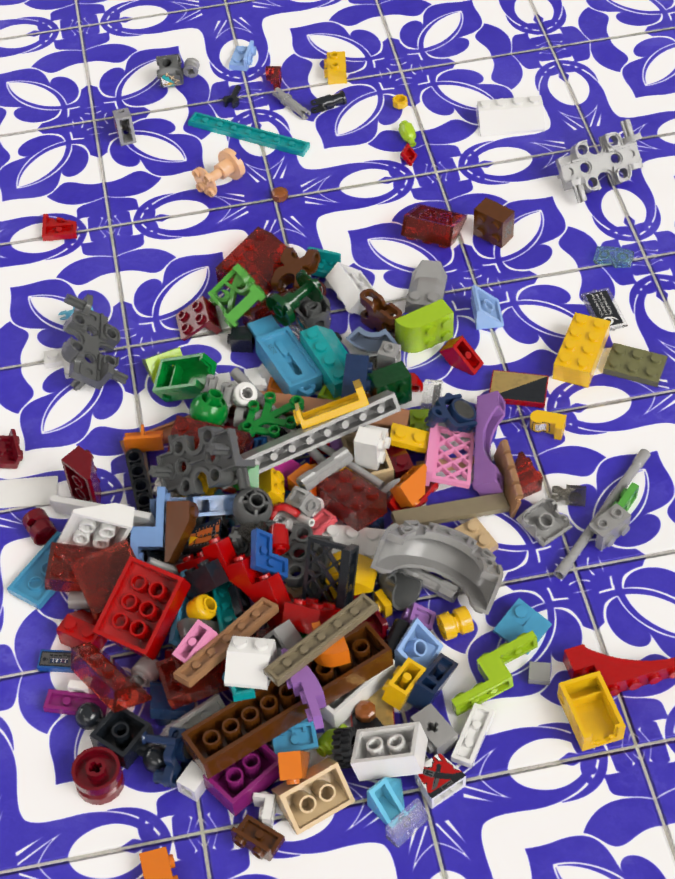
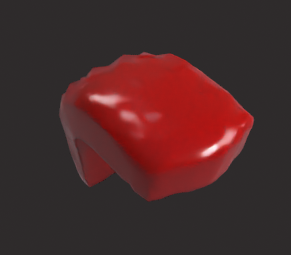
(285, 507)

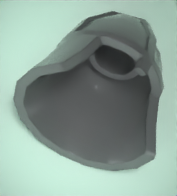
(400, 588)

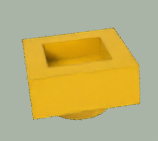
(383, 602)

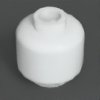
(243, 393)

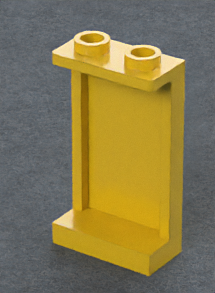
(331, 409)

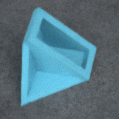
(386, 798)

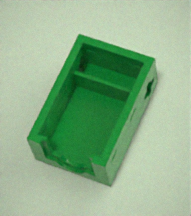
(183, 379)

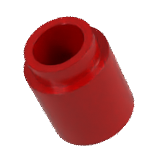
(280, 538)

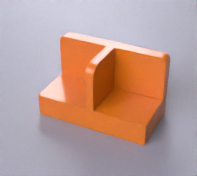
(144, 440)

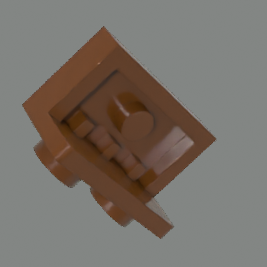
(257, 837)

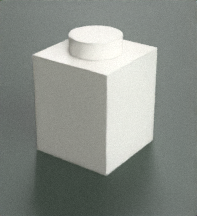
(191, 782)

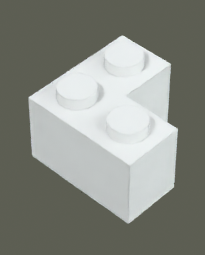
(371, 446)

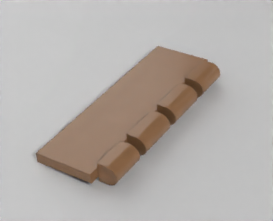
(511, 488)

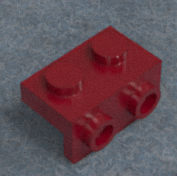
(10, 451)

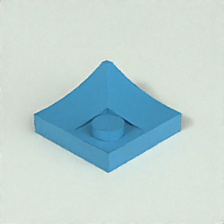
(519, 620)

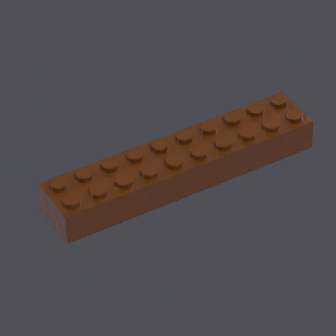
(255, 721)

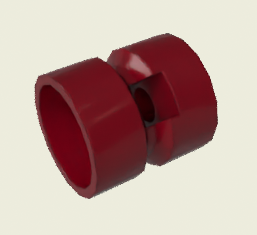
(39, 526)

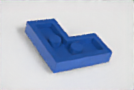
(262, 557)

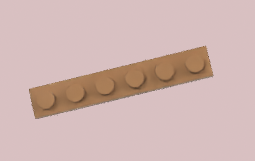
(216, 649)

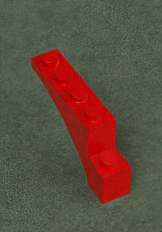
(617, 672)

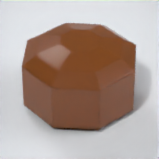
(279, 194)
(365, 711)

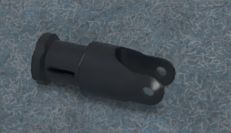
(328, 102)

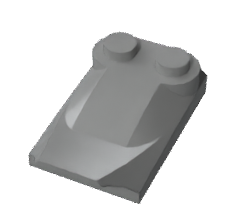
(426, 285)

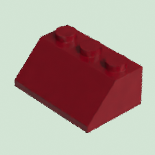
(82, 475)

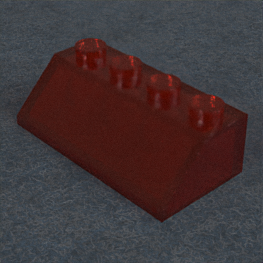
(106, 678)

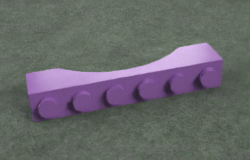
(490, 413)

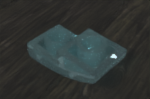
(613, 255)

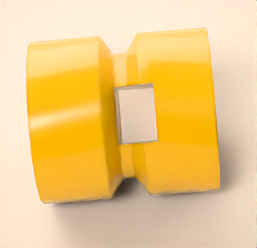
(457, 622)

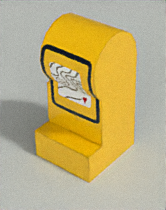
(548, 422)

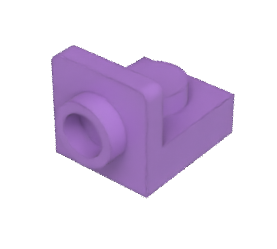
(424, 614)

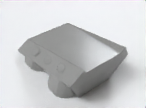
(544, 521)

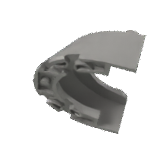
(445, 553)

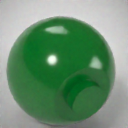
(209, 407)

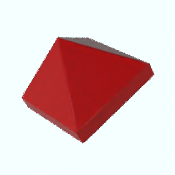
(408, 155)

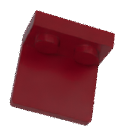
(196, 317)

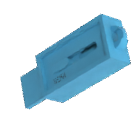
(285, 358)

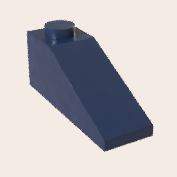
(432, 682)

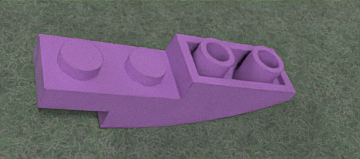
(310, 691)

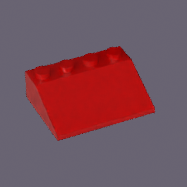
(142, 608)

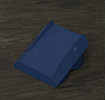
(160, 708)

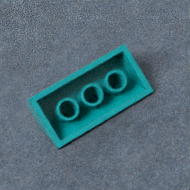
(327, 354)

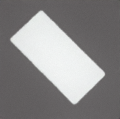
(27, 491)

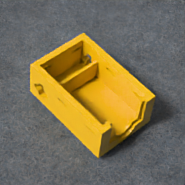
(591, 711)

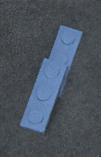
(207, 505)
(151, 537)

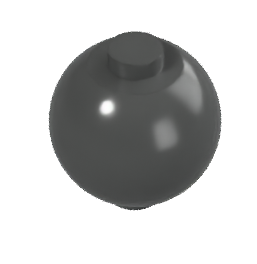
(252, 506)

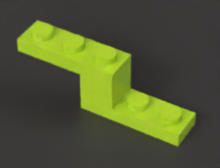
(494, 672)

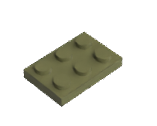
(635, 364)

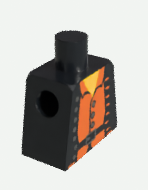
(203, 533)

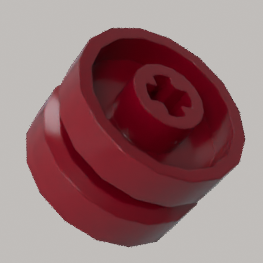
(98, 775)

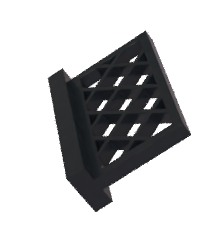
(346, 570)

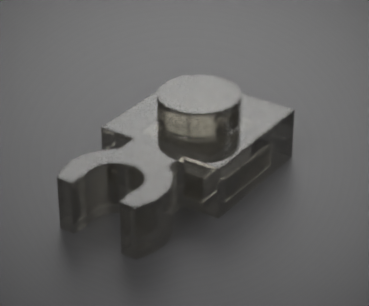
(573, 495)

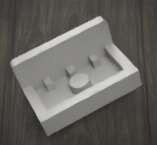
(610, 526)

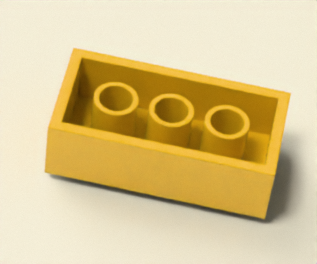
(581, 350)

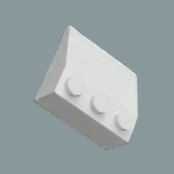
(98, 525)

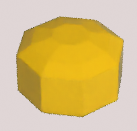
(400, 101)

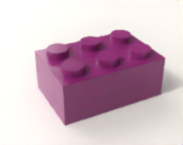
(239, 781)

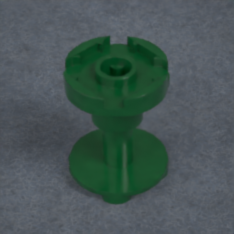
(285, 305)

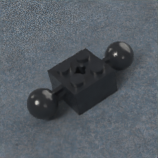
(121, 734)

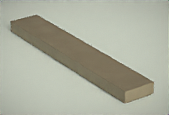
(454, 510)
(320, 639)

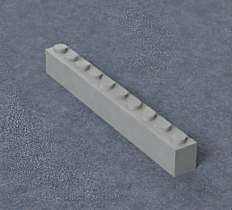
(308, 439)

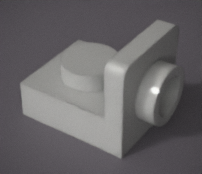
(303, 501)

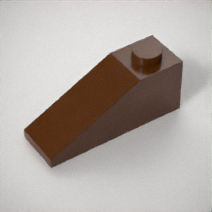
(179, 525)

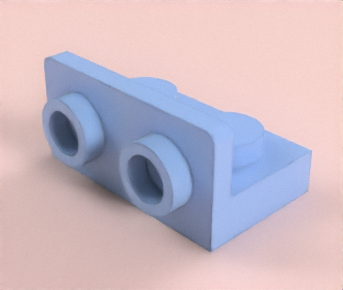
(243, 57)

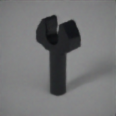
(233, 97)

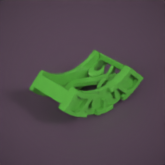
(241, 279)

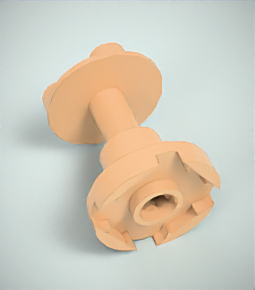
(227, 166)

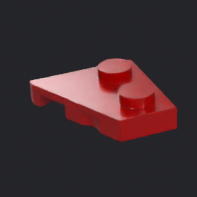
(58, 228)

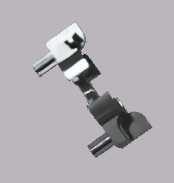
(104, 336)
(219, 472)
(294, 564)

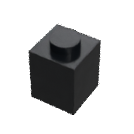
(241, 340)

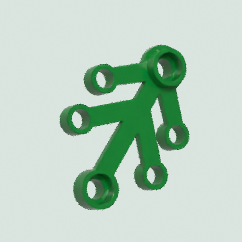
(270, 418)

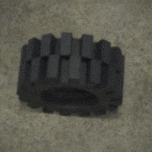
(343, 745)

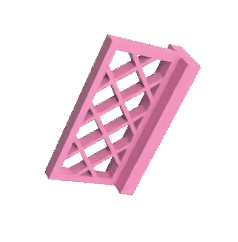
(435, 453)

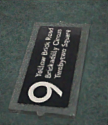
(604, 306)

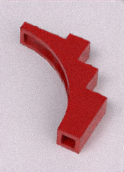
(238, 571)

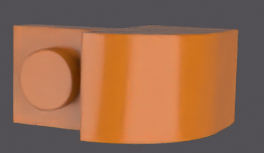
(335, 655)

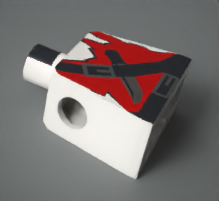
(439, 780)

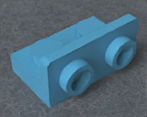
(298, 738)

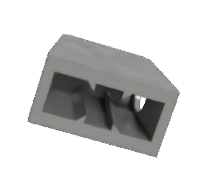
(123, 122)

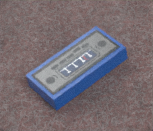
(54, 661)

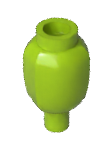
(407, 132)
(324, 742)

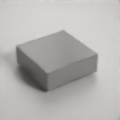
(539, 673)

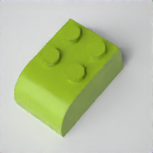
(425, 327)

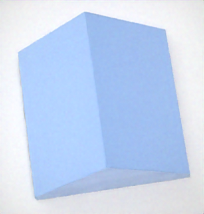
(485, 309)
(418, 645)

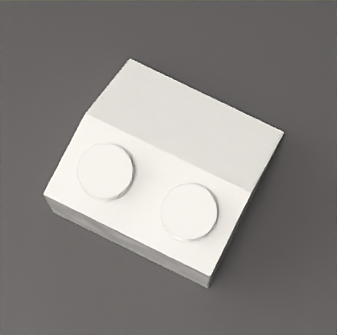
(246, 661)

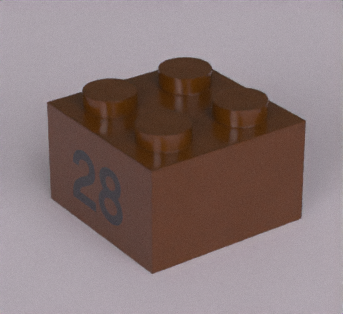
(493, 222)

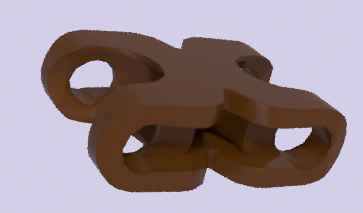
(292, 265)
(379, 313)

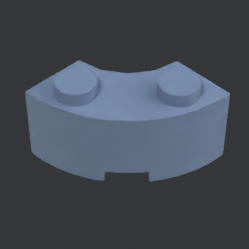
(369, 341)

